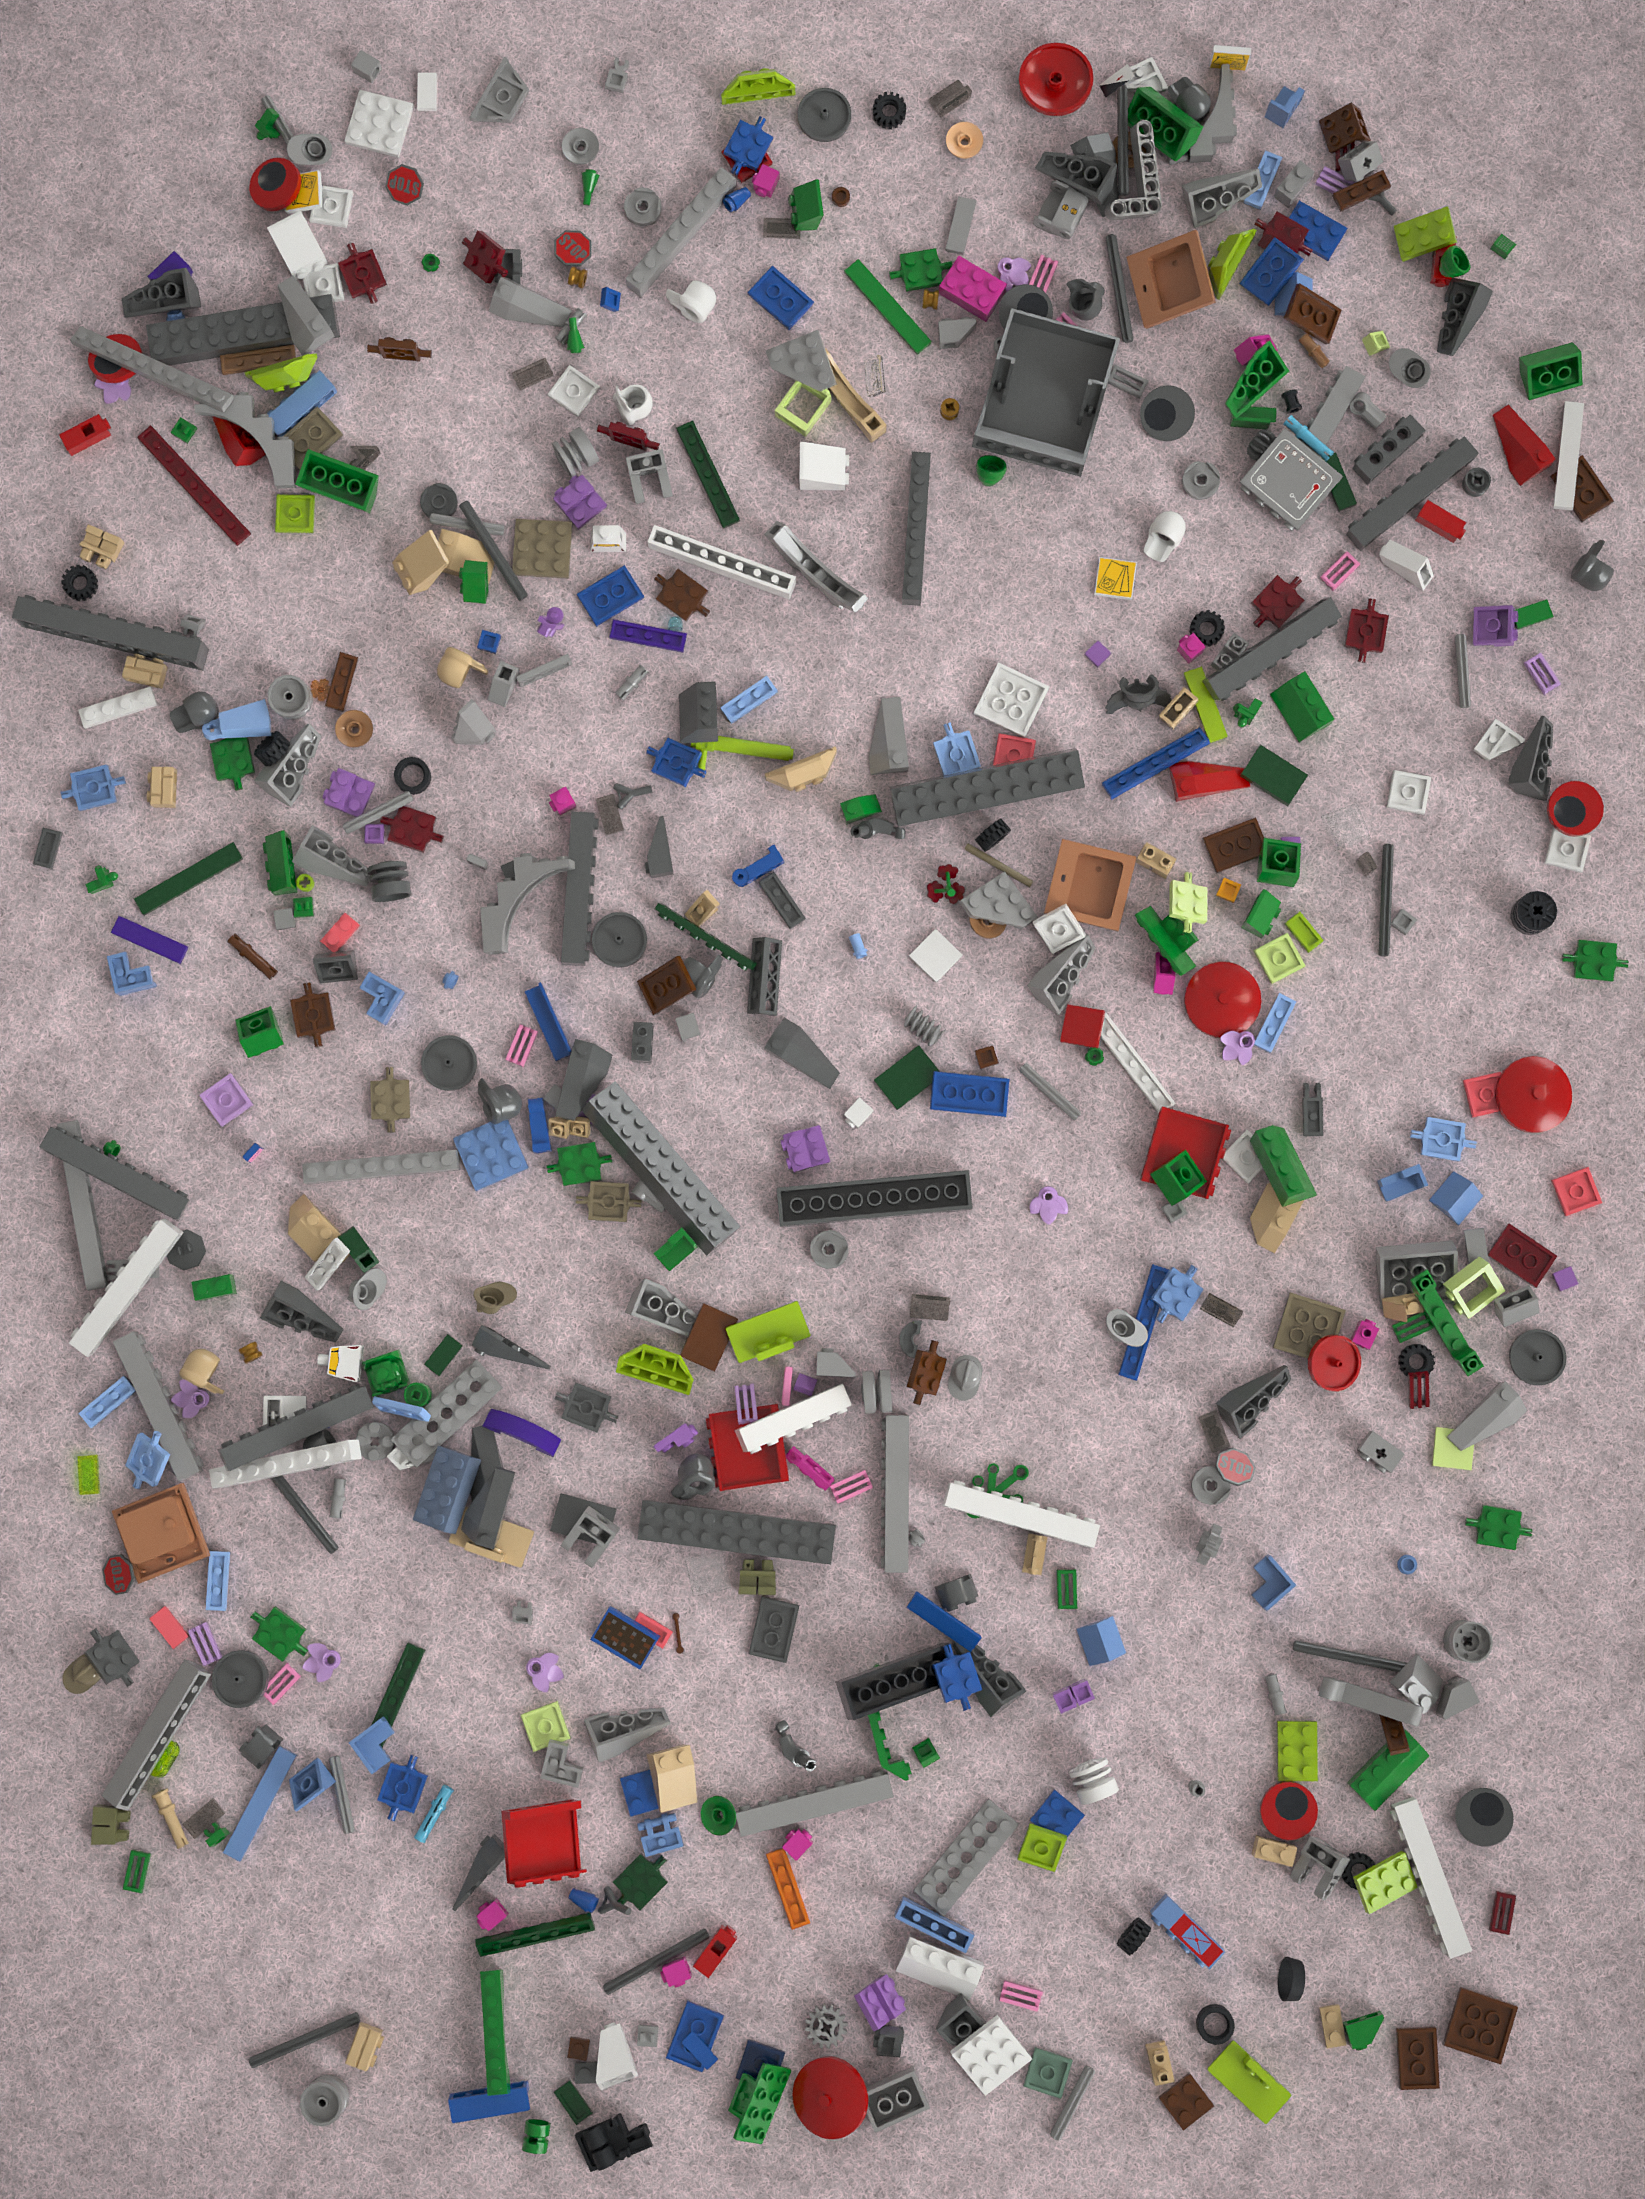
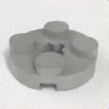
(649, 215)
(1201, 469)
(825, 1239)
(375, 1430)
(1209, 1496)

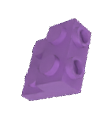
(579, 501)
(1495, 626)
(348, 792)
(805, 1149)
(682, 1437)
(880, 2002)

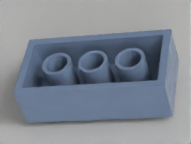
(446, 1490)

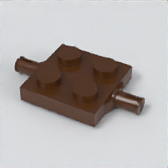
(399, 350)
(682, 595)
(312, 1014)
(926, 1372)

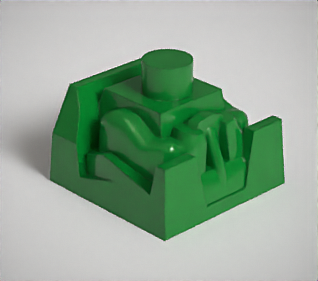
(386, 1373)

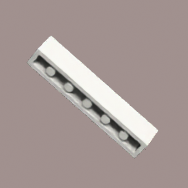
(792, 1418)

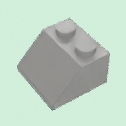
(832, 1364)
(1418, 1683)
(1456, 1697)

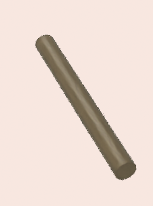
(999, 865)

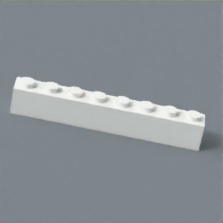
(721, 562)
(126, 1287)
(287, 1463)
(1021, 1515)
(1431, 1878)

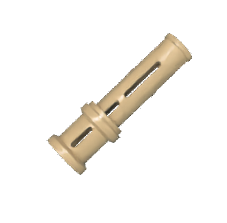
(166, 1809)

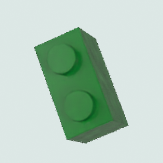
(474, 581)
(214, 1287)

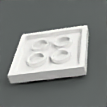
(379, 123)
(1011, 700)
(991, 2055)

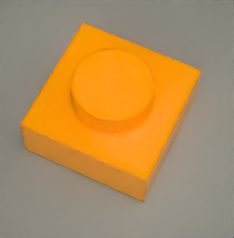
(1228, 890)

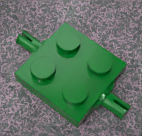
(920, 269)
(232, 760)
(1595, 960)
(579, 1163)
(1498, 1527)
(279, 1634)

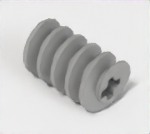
(923, 1026)

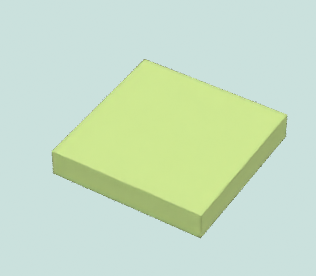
(1279, 958)
(1447, 1454)
(545, 1724)

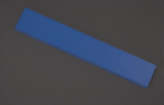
(1155, 763)
(1147, 1316)

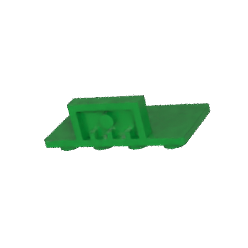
(1169, 937)
(757, 2102)

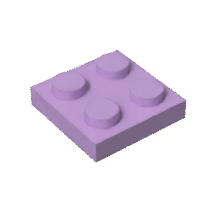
(226, 1099)

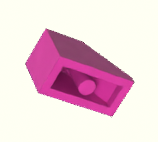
(1247, 349)
(1163, 976)

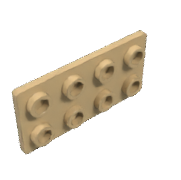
(510, 1548)

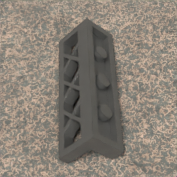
(761, 976)

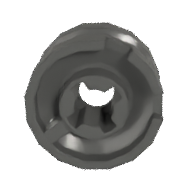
(1482, 476)

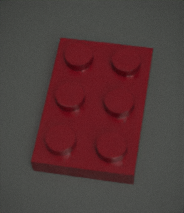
(1522, 1255)

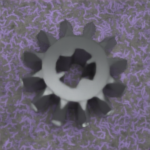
(1260, 443)

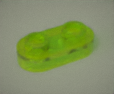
(166, 1760)

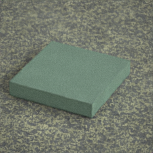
(1048, 2072)

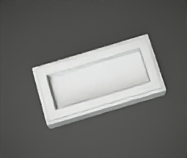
(427, 92)

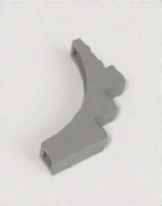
(279, 451)
(816, 573)
(497, 917)

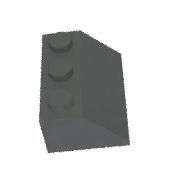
(698, 713)

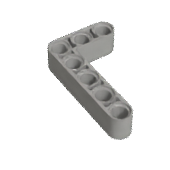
(1142, 178)
(1370, 1700)

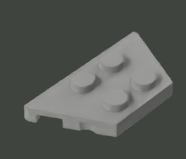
(502, 96)

